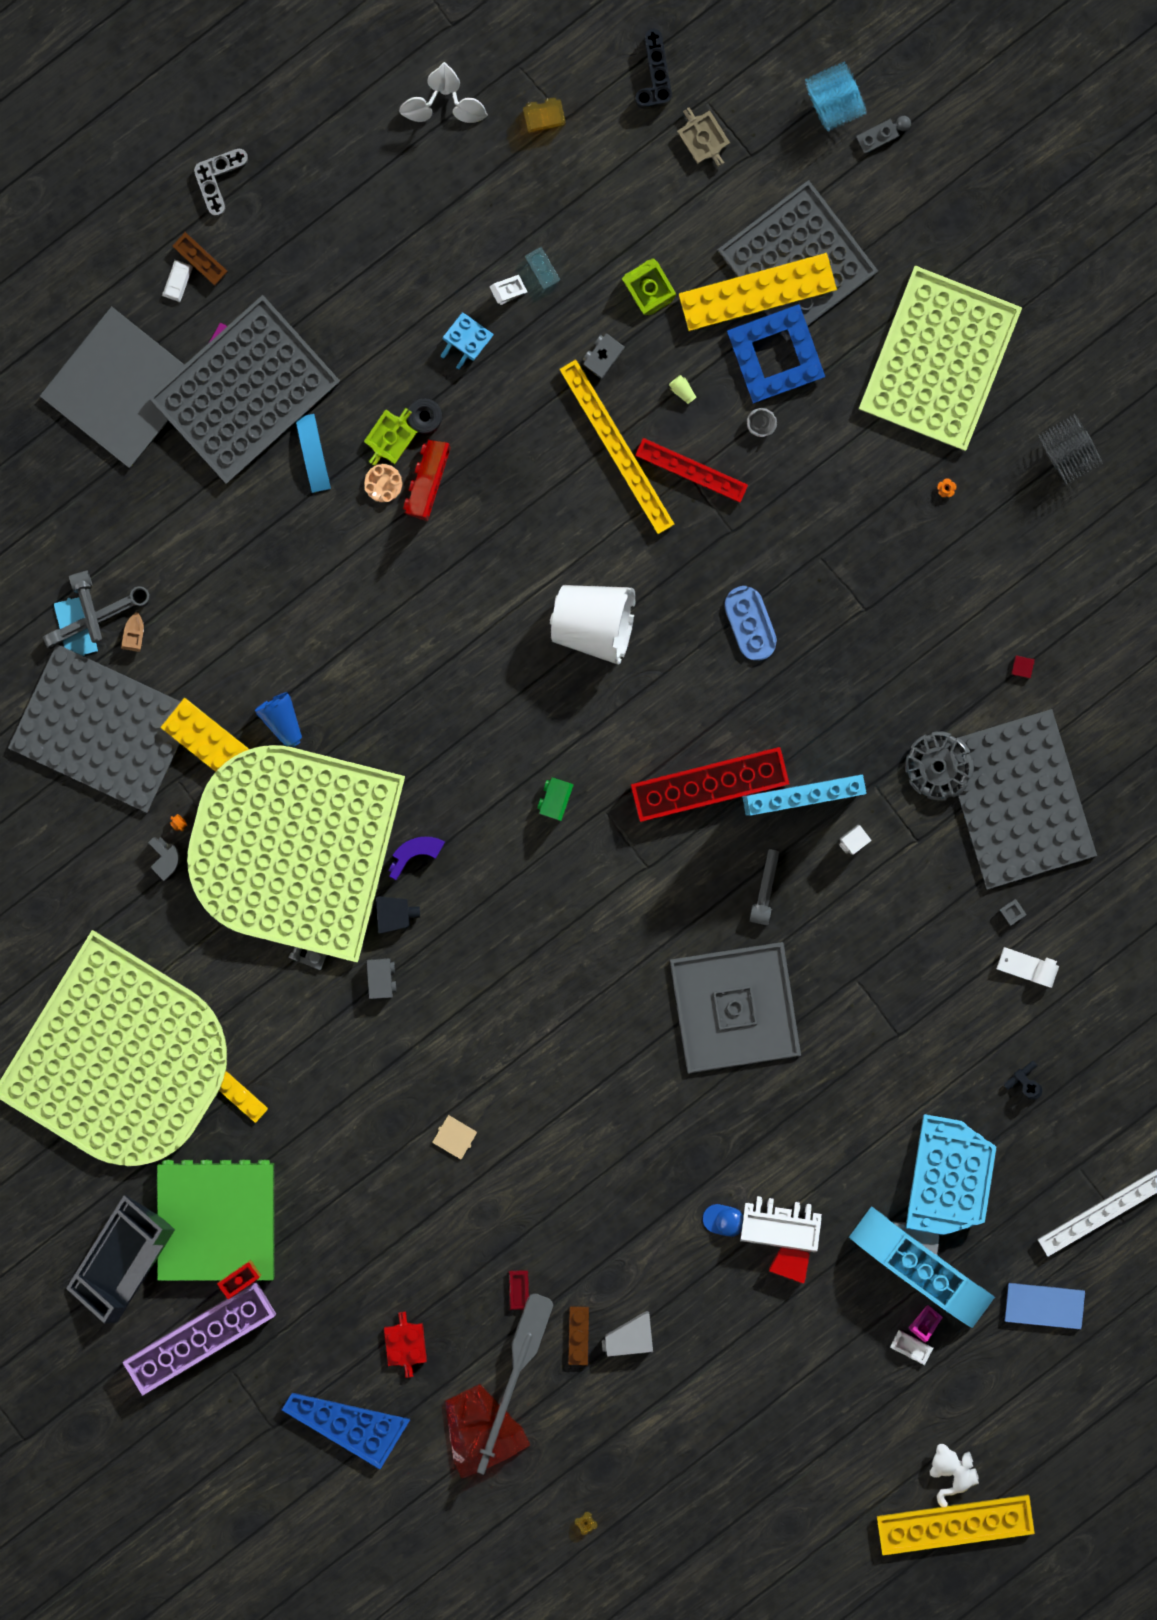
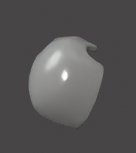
(761, 422)

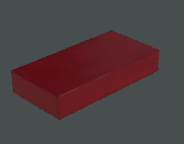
(518, 1289)

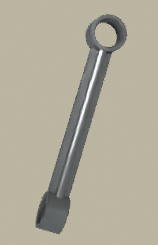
(60, 635)

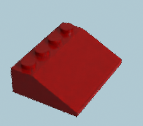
(427, 480)

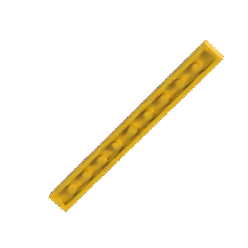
(616, 446)

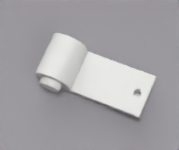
(1028, 967)

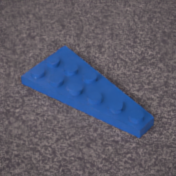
(357, 1429)

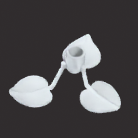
(446, 82)

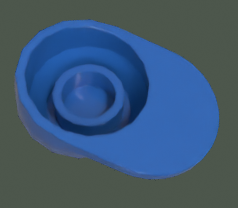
(723, 1220)

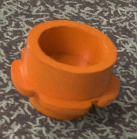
(946, 493)
(178, 823)

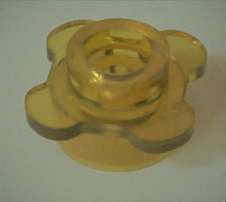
(586, 1518)

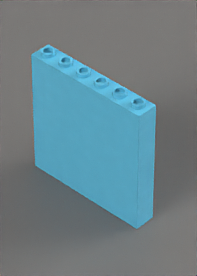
(804, 795)

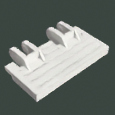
(781, 1228)

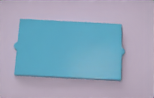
(68, 613)

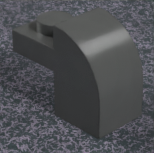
(169, 859)

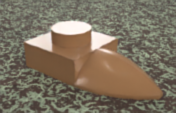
(133, 633)

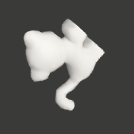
(946, 1464)

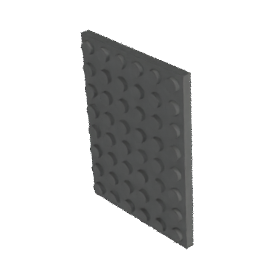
(244, 389)
(98, 728)
(1022, 801)

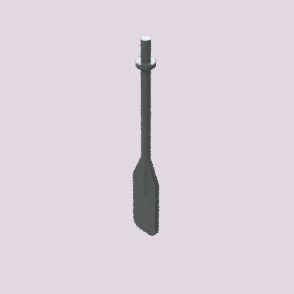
(524, 1348)

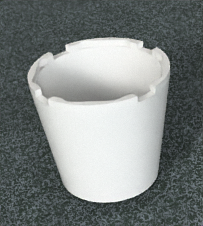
(594, 620)

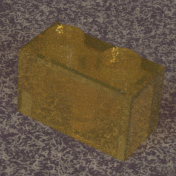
(543, 115)

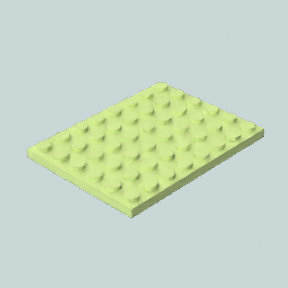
(940, 358)

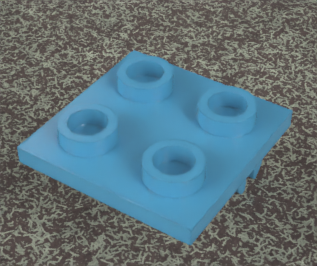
(467, 337)

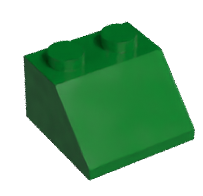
(555, 799)

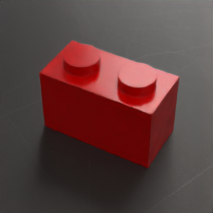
(239, 1279)

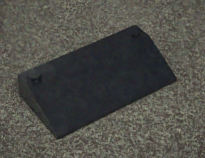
(120, 1260)

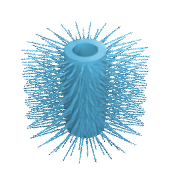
(833, 97)

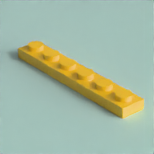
(242, 1098)

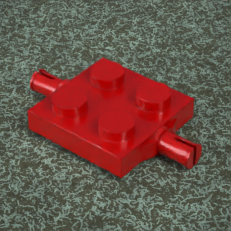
(405, 1344)

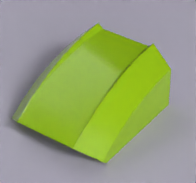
(649, 287)

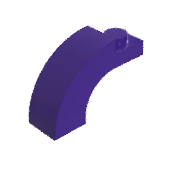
(420, 845)

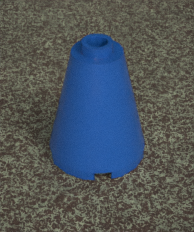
(281, 719)

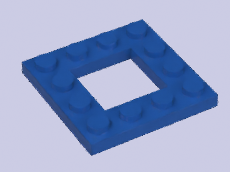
(810, 366)

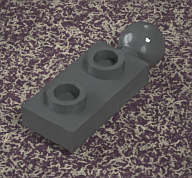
(882, 133)

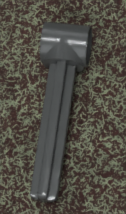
(82, 584)
(760, 911)

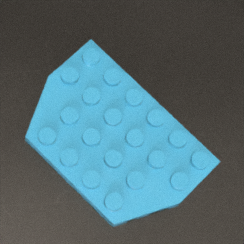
(950, 1177)

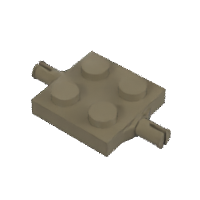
(703, 137)

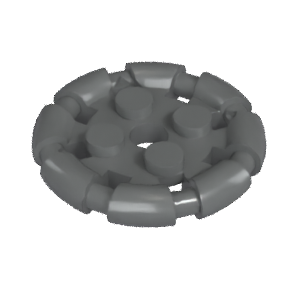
(947, 757)

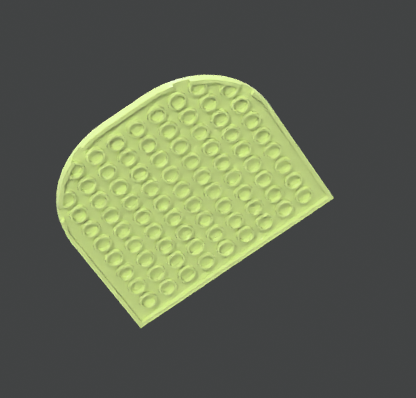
(293, 847)
(119, 1059)

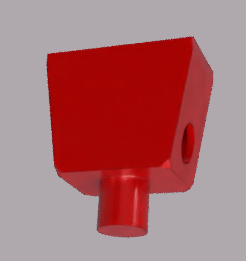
(791, 1263)

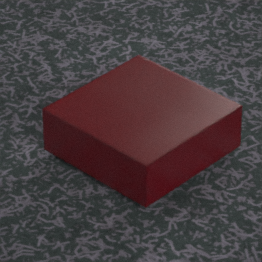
(1023, 666)

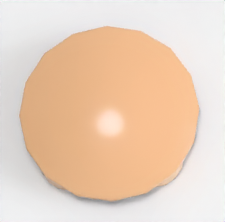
(383, 483)

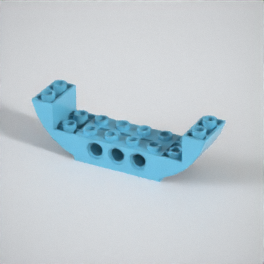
(921, 1267)

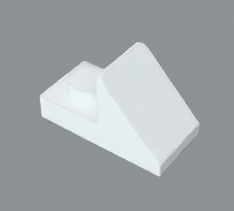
(508, 289)

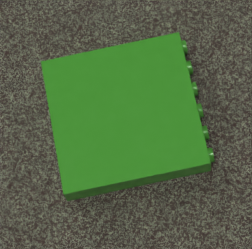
(218, 1218)

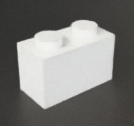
(854, 840)

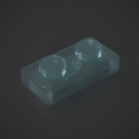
(542, 268)

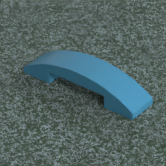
(313, 453)

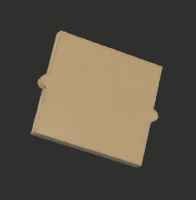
(454, 1137)

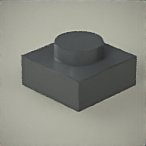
(1012, 912)

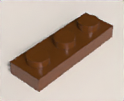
(200, 259)
(578, 1335)

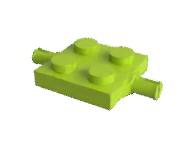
(390, 436)

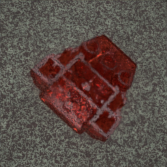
(470, 1424)

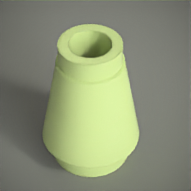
(682, 389)

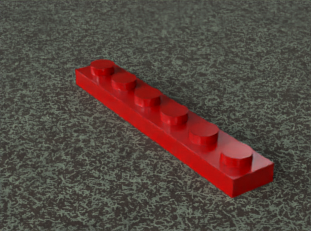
(691, 470)

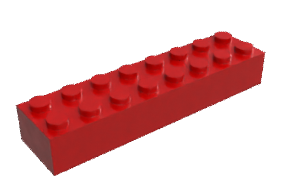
(709, 784)

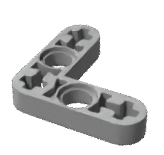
(213, 172)

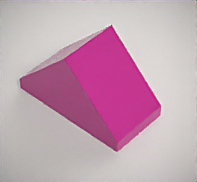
(925, 1323)

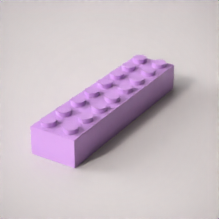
(199, 1338)

